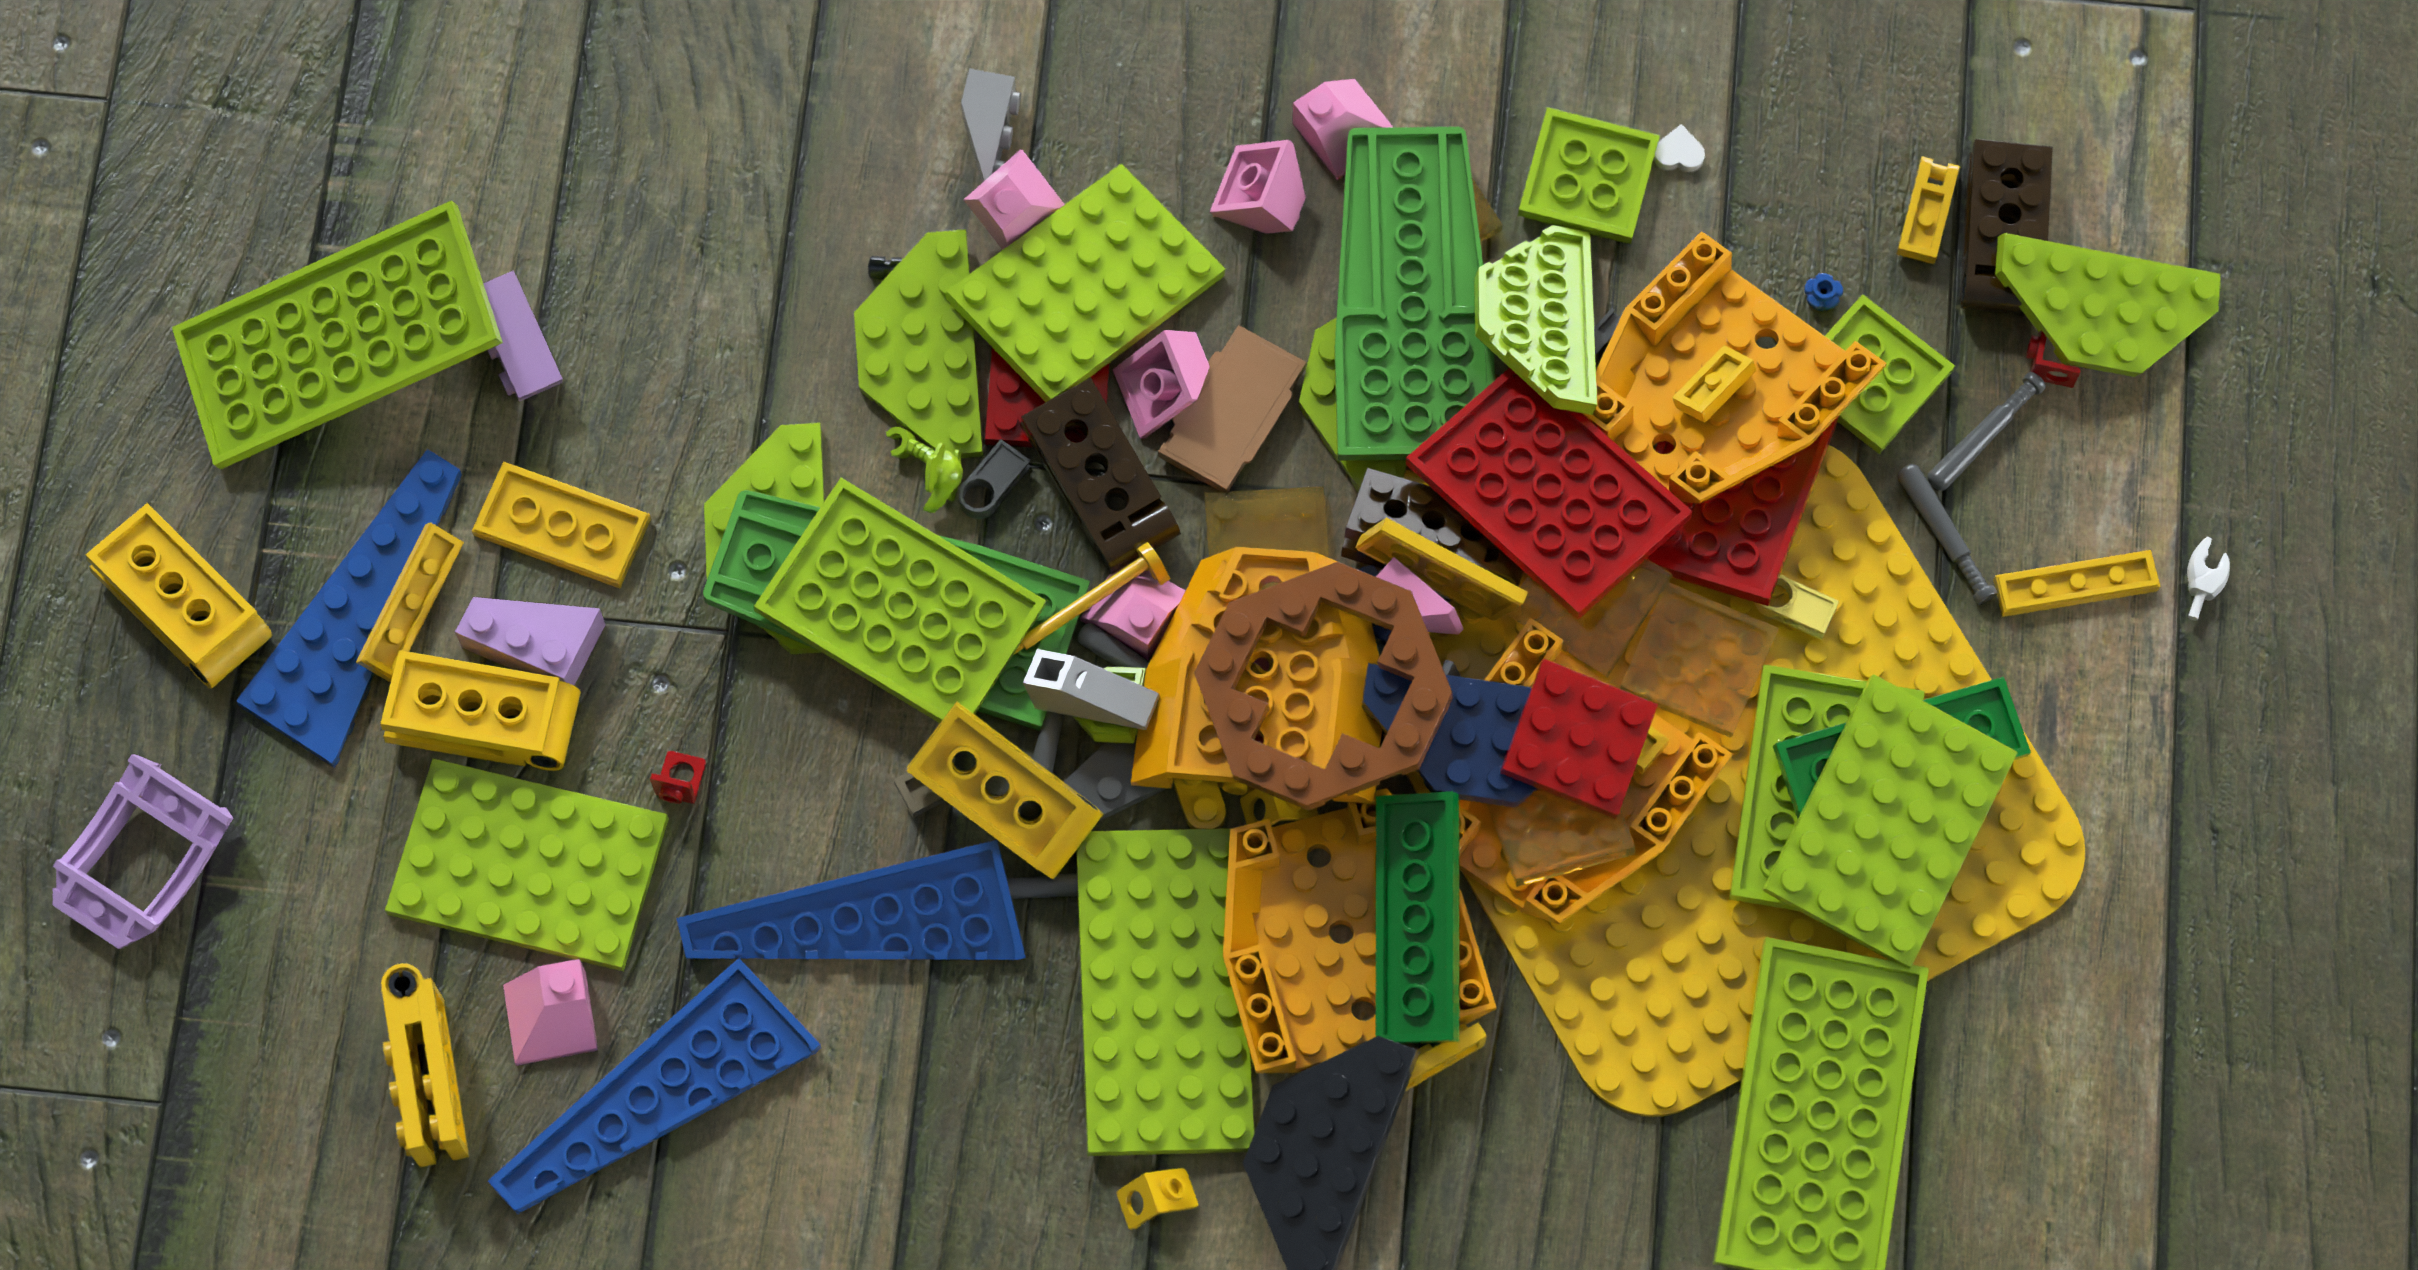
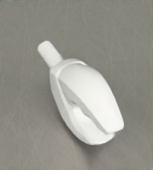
(2203, 581)

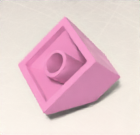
(1328, 116)
(1262, 188)
(1013, 200)
(1162, 379)
(1435, 611)
(1137, 612)
(550, 1013)

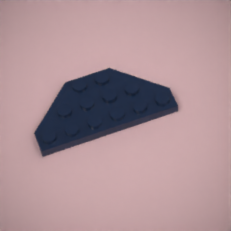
(1470, 739)

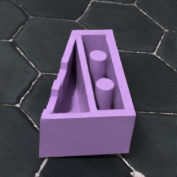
(524, 351)
(531, 635)

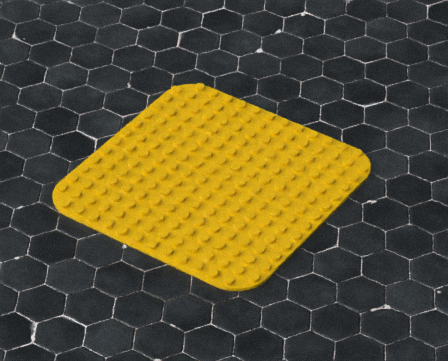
(1663, 967)

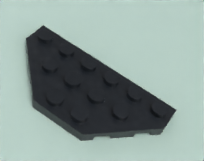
(1323, 1146)

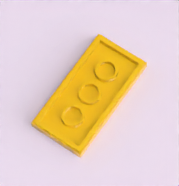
(561, 524)
(1442, 569)

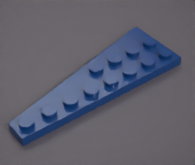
(312, 677)
(910, 910)
(696, 1061)

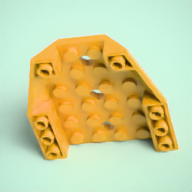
(1674, 332)
(1309, 690)
(1652, 807)
(1277, 948)

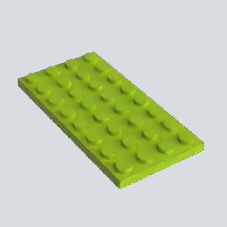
(336, 335)
(1157, 1003)
(1821, 1111)

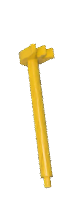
(1148, 560)

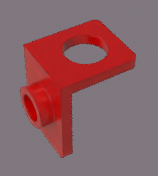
(2042, 367)
(678, 790)

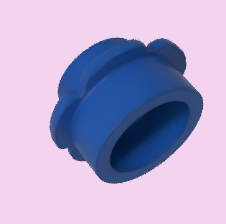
(1821, 301)

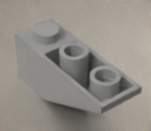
(986, 115)
(1086, 691)

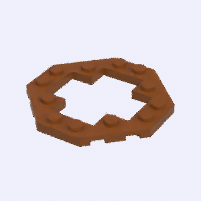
(1353, 763)

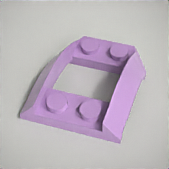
(168, 802)

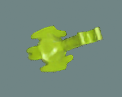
(942, 467)

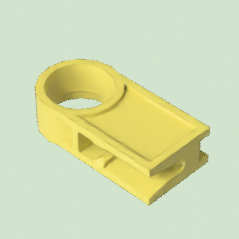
(1805, 611)

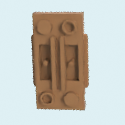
(1234, 411)

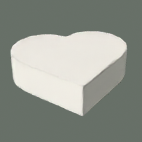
(1679, 151)

